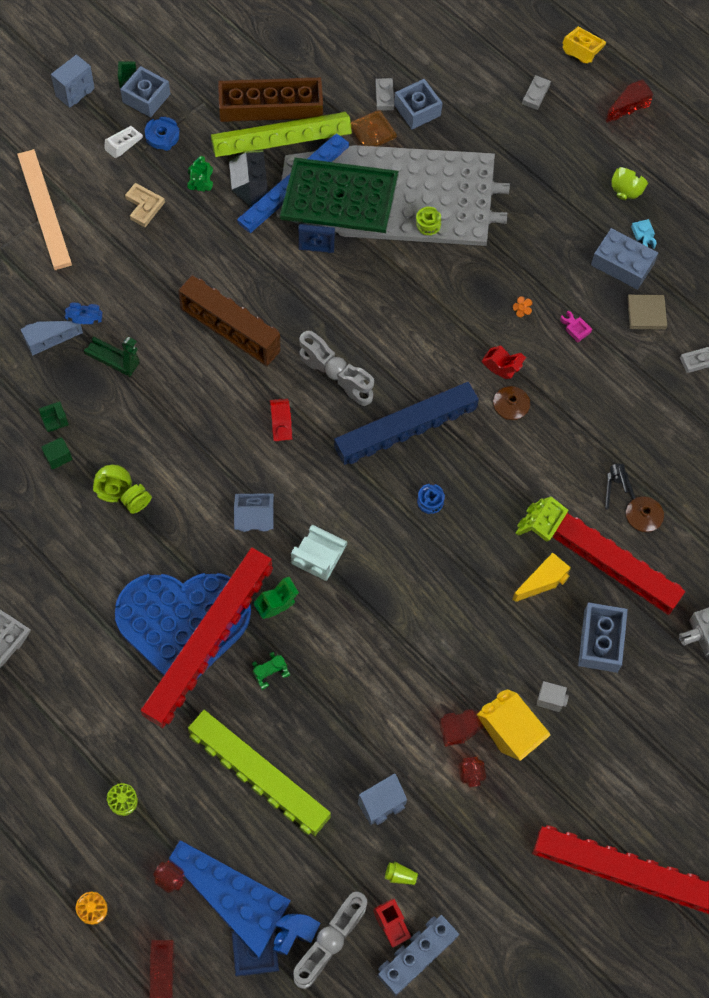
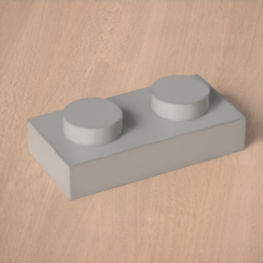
(536, 92)
(384, 94)
(695, 360)

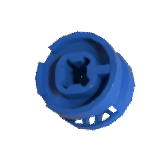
(430, 498)

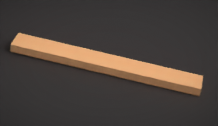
(44, 210)

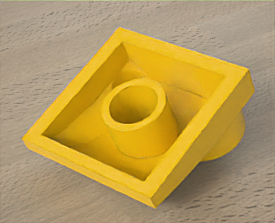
(582, 45)

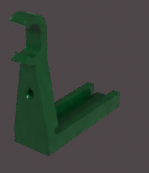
(122, 361)

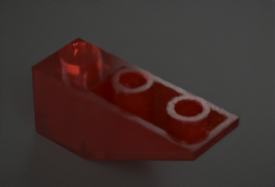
(633, 98)
(460, 728)
(162, 968)

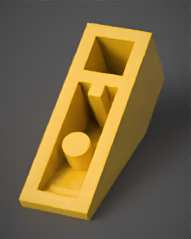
(545, 578)

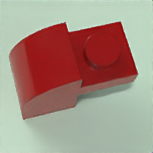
(503, 363)
(281, 419)
(391, 922)

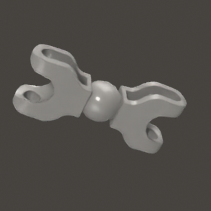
(336, 368)
(330, 940)

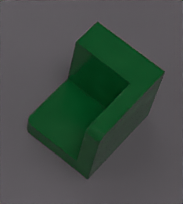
(125, 71)
(53, 416)
(56, 453)

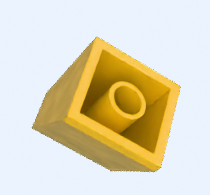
(512, 725)

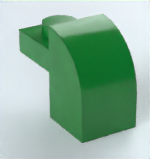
(276, 600)

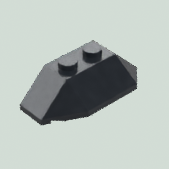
(248, 176)

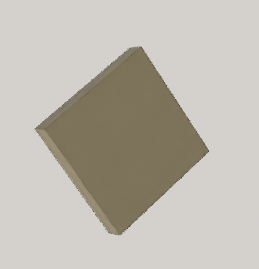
(647, 312)

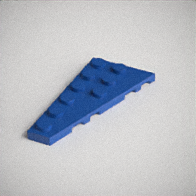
(237, 899)

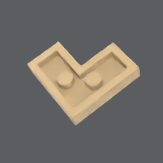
(147, 202)

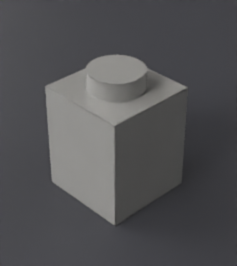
(552, 696)

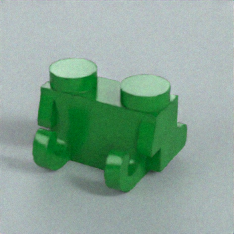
(200, 175)
(272, 666)

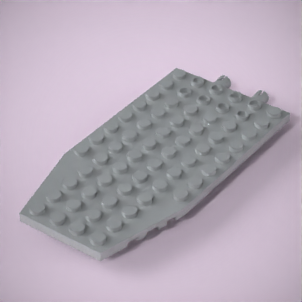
(447, 180)

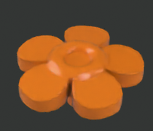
(522, 307)

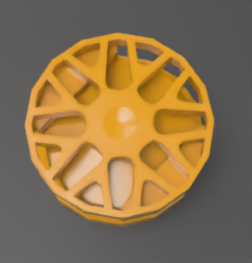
(91, 908)

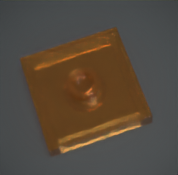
(373, 129)

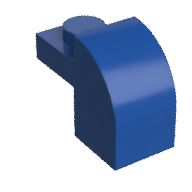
(293, 927)

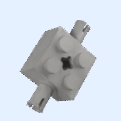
(700, 632)

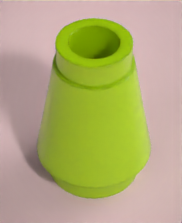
(400, 874)

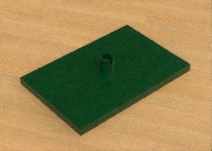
(339, 195)

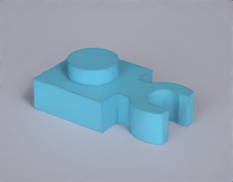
(644, 232)

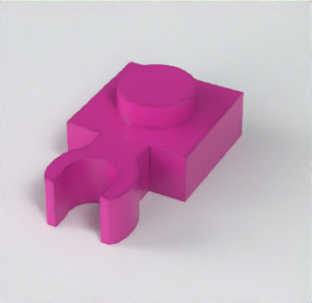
(576, 327)

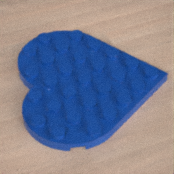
(162, 613)

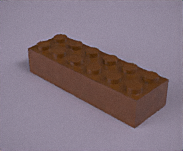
(270, 99)
(230, 320)

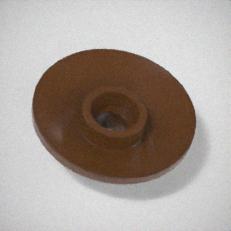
(508, 409)
(642, 521)

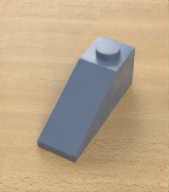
(48, 334)

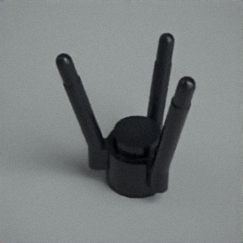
(619, 475)

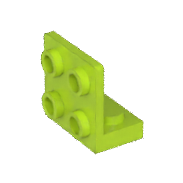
(543, 518)

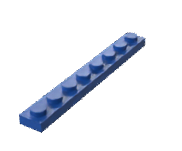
(274, 198)

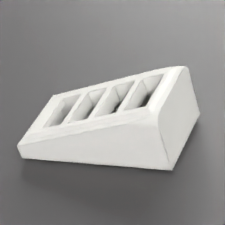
(116, 149)

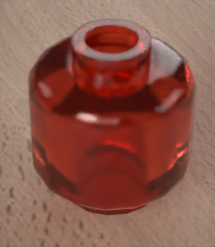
(472, 771)
(169, 876)

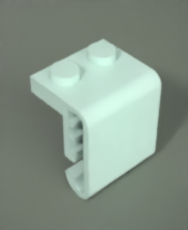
(318, 552)

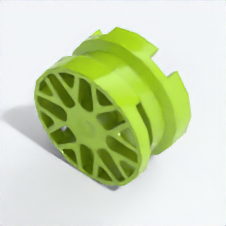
(428, 219)
(136, 498)
(122, 799)

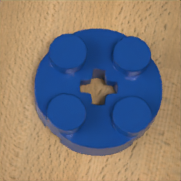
(164, 141)
(83, 314)

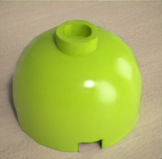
(627, 184)
(111, 483)

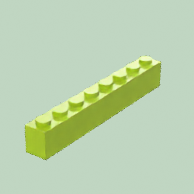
(280, 134)
(259, 773)

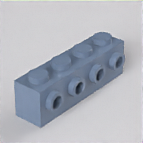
(418, 955)

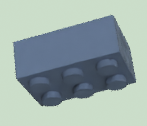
(624, 258)
(603, 637)

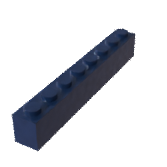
(406, 423)

